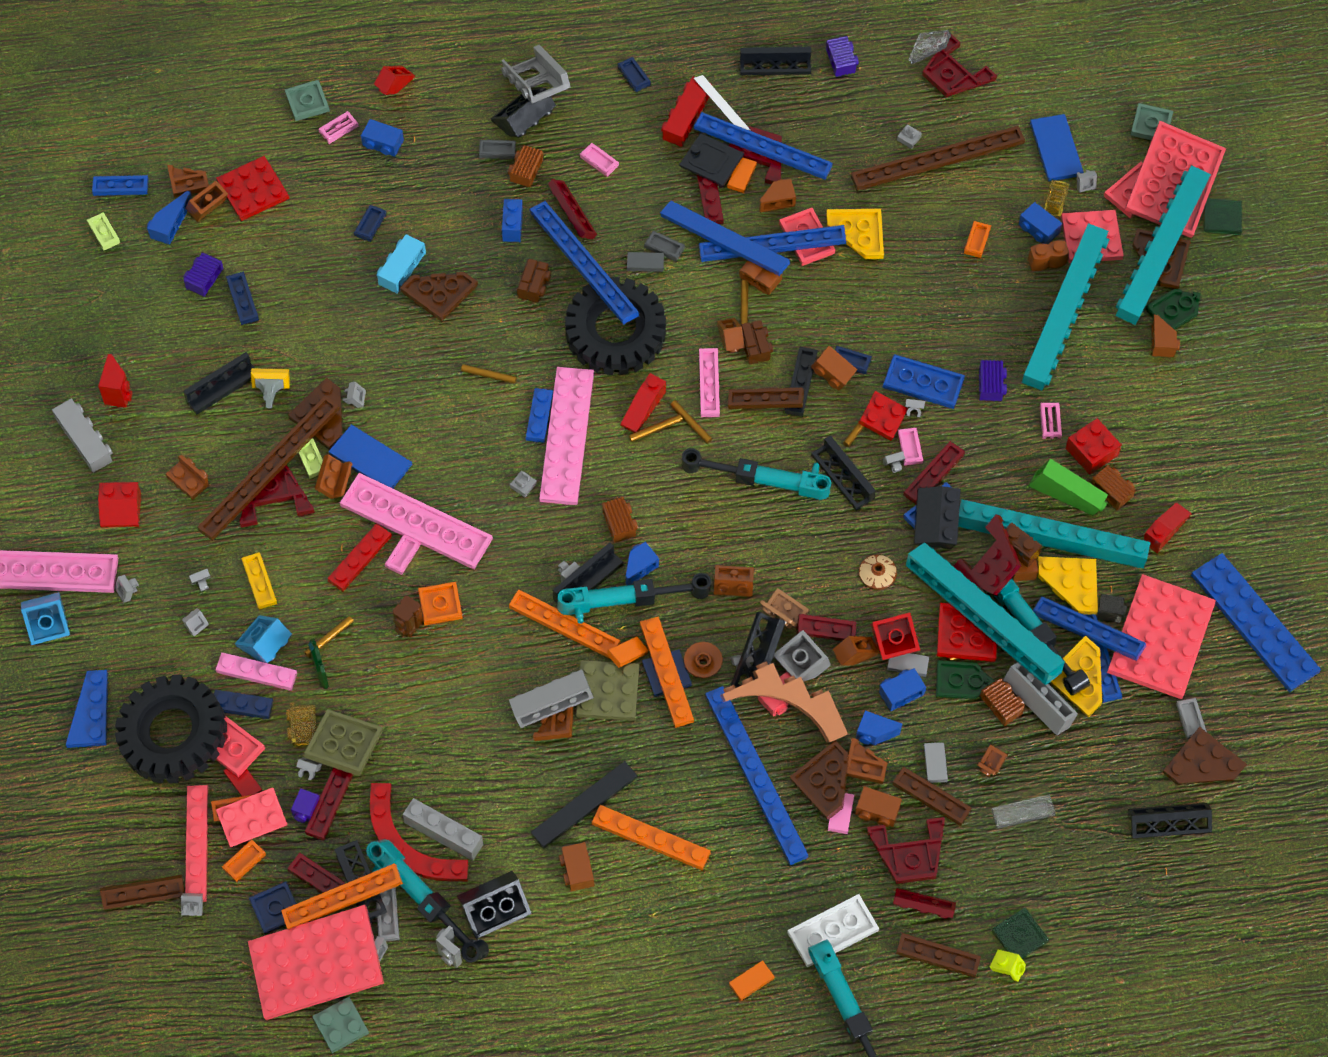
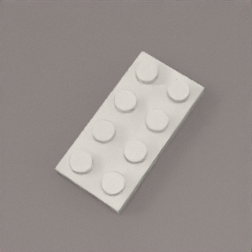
(840, 925)

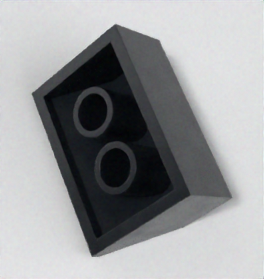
(522, 114)
(937, 517)
(494, 904)

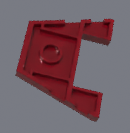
(950, 75)
(774, 171)
(279, 489)
(996, 565)
(913, 859)

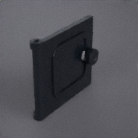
(713, 162)

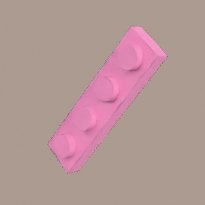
(709, 382)
(256, 671)

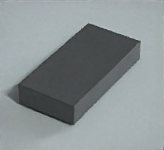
(497, 149)
(661, 244)
(645, 261)

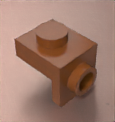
(992, 761)

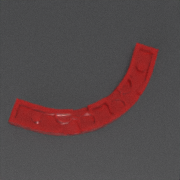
(421, 864)

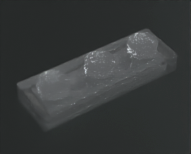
(1023, 811)

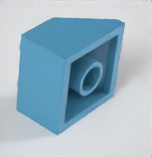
(45, 618)
(264, 638)

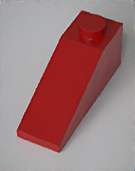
(644, 403)
(1166, 526)

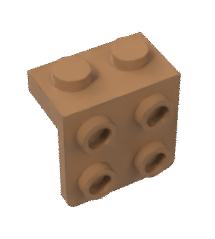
(784, 607)

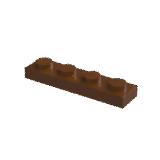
(765, 398)
(932, 796)
(142, 892)
(938, 955)

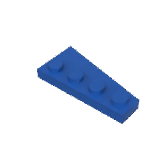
(90, 716)

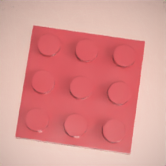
(1076, 223)

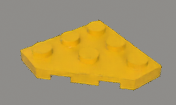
(862, 230)
(1072, 581)
(1085, 657)

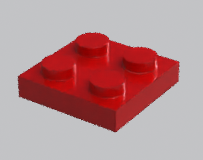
(883, 415)

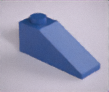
(168, 220)

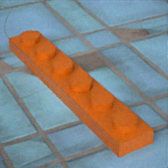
(563, 624)
(666, 672)
(651, 837)
(342, 896)

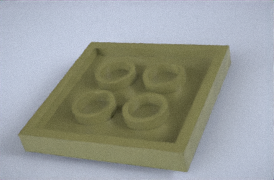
(612, 690)
(343, 742)

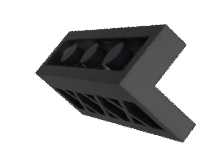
(775, 56)
(221, 384)
(849, 469)
(592, 572)
(768, 642)
(1167, 813)
(349, 876)

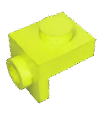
(1008, 964)

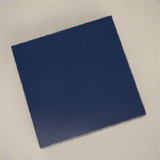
(652, 676)
(269, 904)

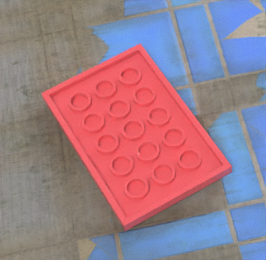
(1165, 161)
(1173, 628)
(315, 962)

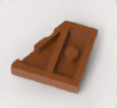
(187, 180)
(556, 726)
(864, 764)

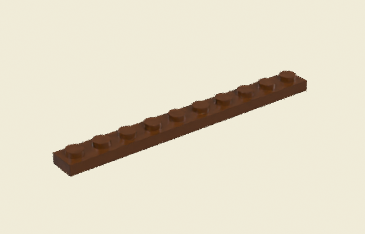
(937, 158)
(268, 468)

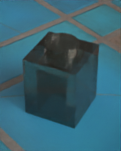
(1111, 608)

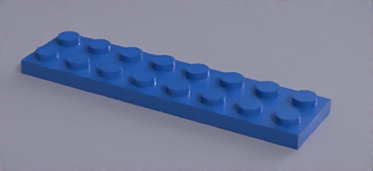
(1256, 622)

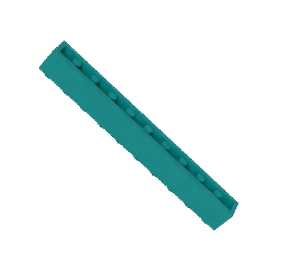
(1163, 244)
(1065, 306)
(1059, 534)
(985, 613)

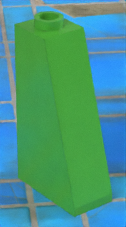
(1068, 488)

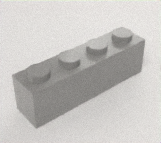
(82, 435)
(551, 698)
(1041, 699)
(443, 829)

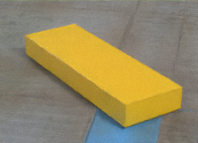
(259, 581)

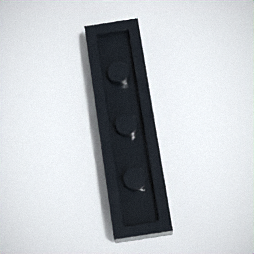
(802, 376)

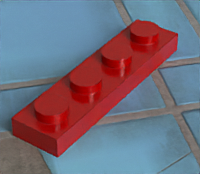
(359, 557)

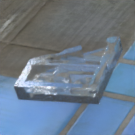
(929, 44)

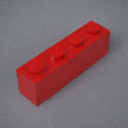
(685, 114)

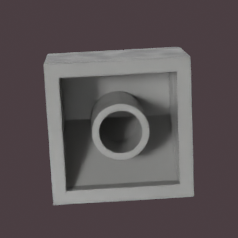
(802, 657)

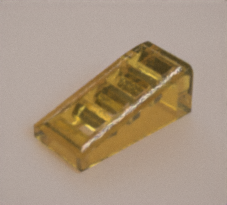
(1056, 198)

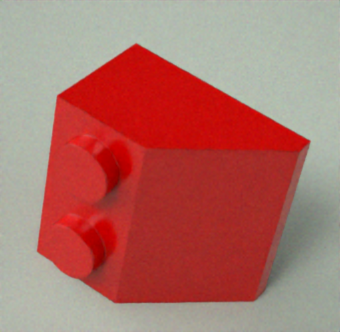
(114, 384)
(119, 504)
(895, 636)

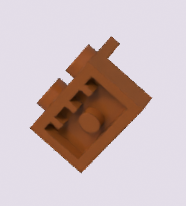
(188, 477)
(333, 477)
(733, 580)

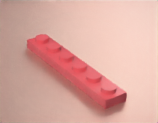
(197, 840)

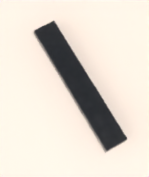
(584, 805)

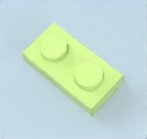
(103, 231)
(311, 459)

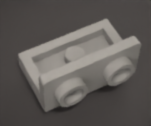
(450, 953)

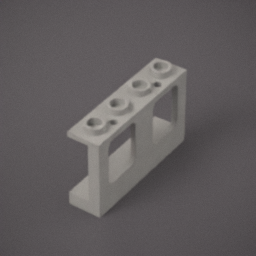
(548, 71)

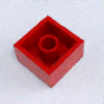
(1093, 446)

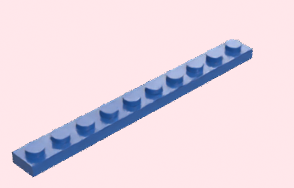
(584, 262)
(757, 777)

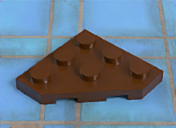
(1174, 268)
(439, 292)
(332, 430)
(1203, 761)
(824, 779)

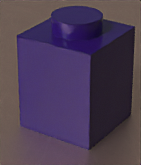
(304, 805)

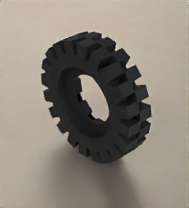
(612, 356)
(192, 754)

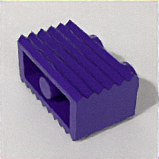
(841, 56)
(203, 274)
(991, 380)

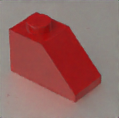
(393, 79)

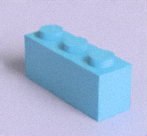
(401, 263)

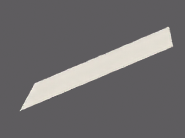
(720, 102)

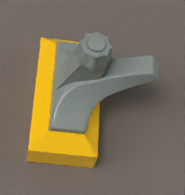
(269, 382)

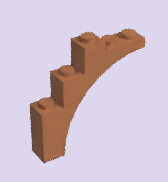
(818, 708)

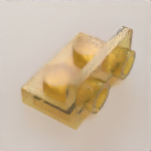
(302, 723)

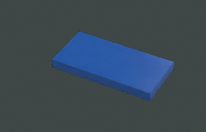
(1056, 147)
(923, 381)
(370, 457)

